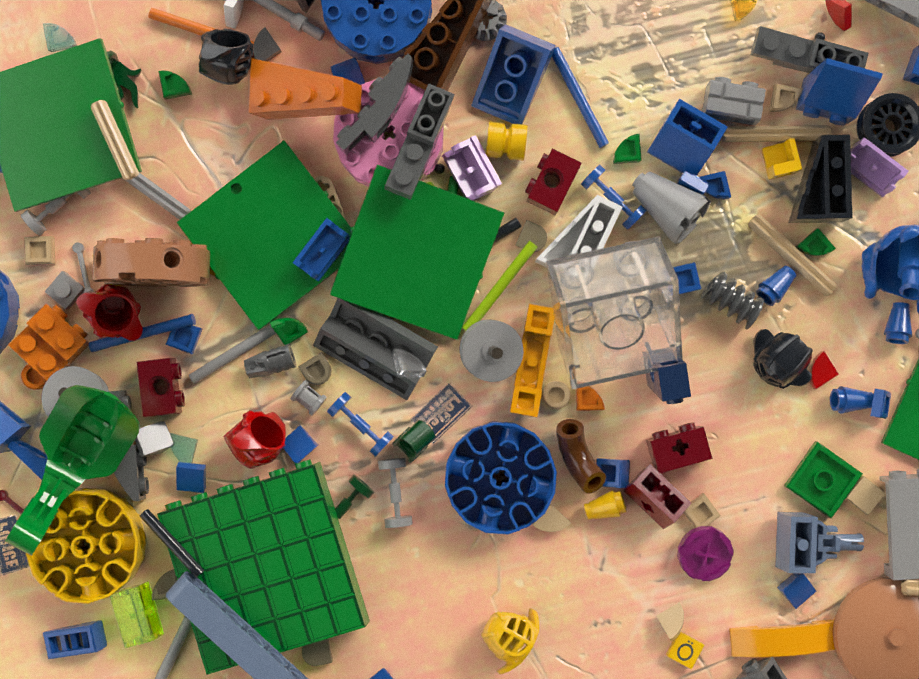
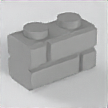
(734, 101)

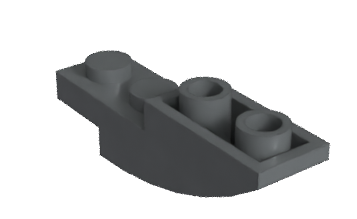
(802, 53)
(387, 98)
(419, 141)
(131, 469)

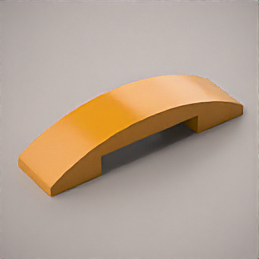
(531, 371)
(782, 640)

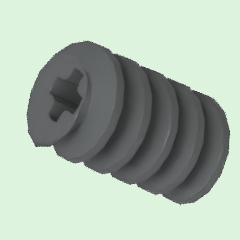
(734, 299)

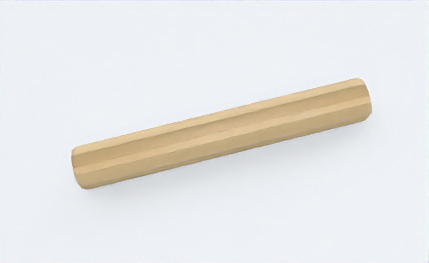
(775, 133)
(792, 255)

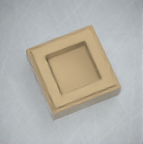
(39, 250)
(865, 495)
(701, 511)

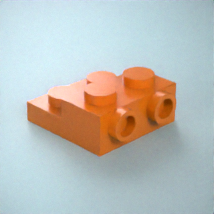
(49, 341)

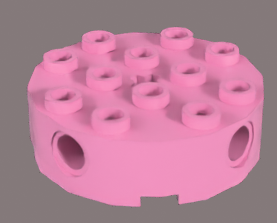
(366, 155)

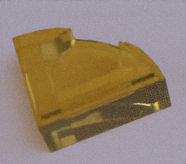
(742, 8)

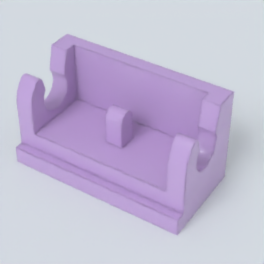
(875, 167)
(471, 169)

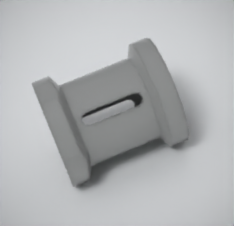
(308, 397)

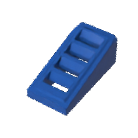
(31, 456)
(92, 636)

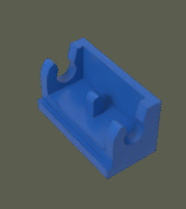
(322, 249)

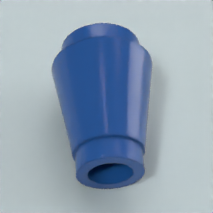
(776, 285)
(898, 326)
(850, 400)

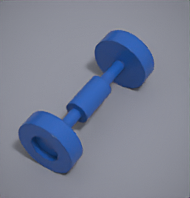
(613, 196)
(359, 423)

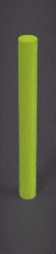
(501, 284)

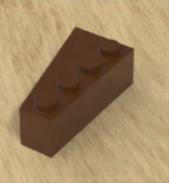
(445, 43)

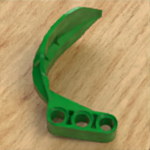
(83, 441)

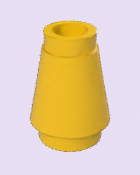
(606, 506)

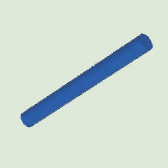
(579, 98)
(148, 331)

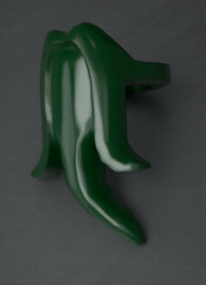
(121, 77)

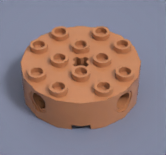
(151, 263)

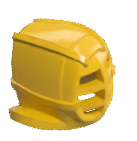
(506, 635)

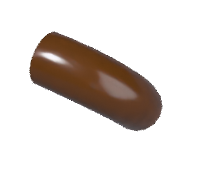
(578, 457)

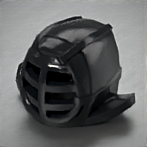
(225, 56)
(781, 359)

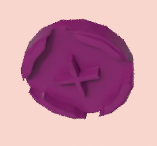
(705, 553)

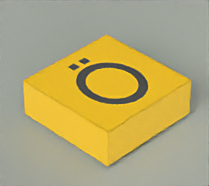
(685, 650)

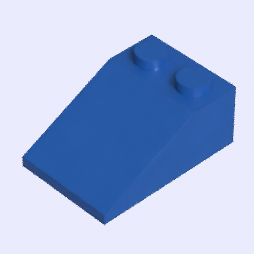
(512, 74)
(837, 91)

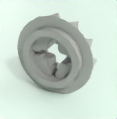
(499, 19)

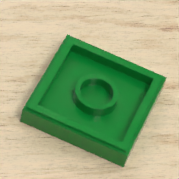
(823, 479)

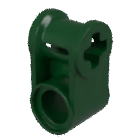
(415, 439)

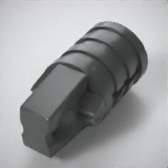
(270, 362)

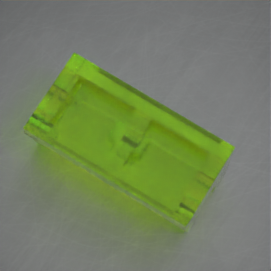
(136, 615)

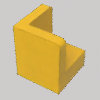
(781, 159)

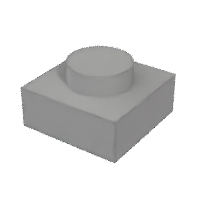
(65, 290)

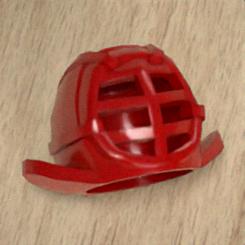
(112, 312)
(257, 438)

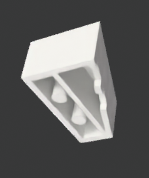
(586, 232)

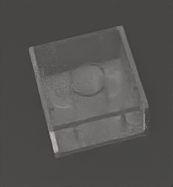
(615, 311)

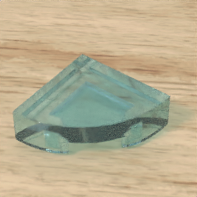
(58, 37)
(184, 447)

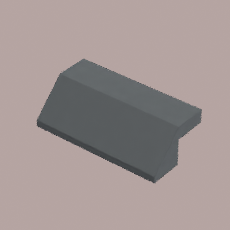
(366, 344)

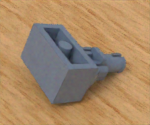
(807, 542)

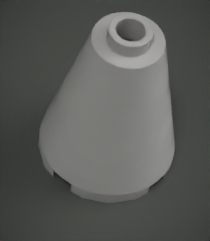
(670, 204)

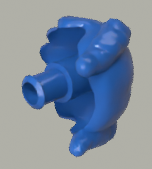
(893, 264)

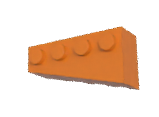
(296, 93)

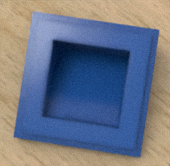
(348, 69)
(299, 444)
(616, 472)
(797, 589)

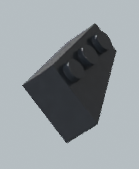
(825, 183)

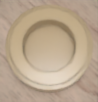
(556, 394)

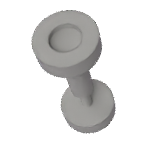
(34, 222)
(395, 493)

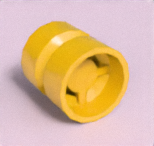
(507, 141)

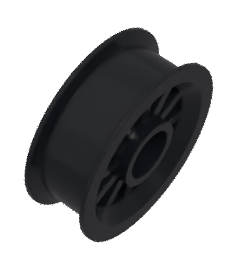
(898, 102)

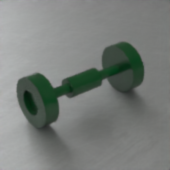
(360, 487)

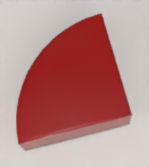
(840, 12)
(822, 370)

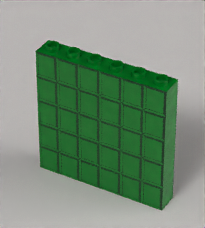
(271, 558)

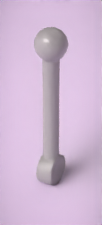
(79, 249)

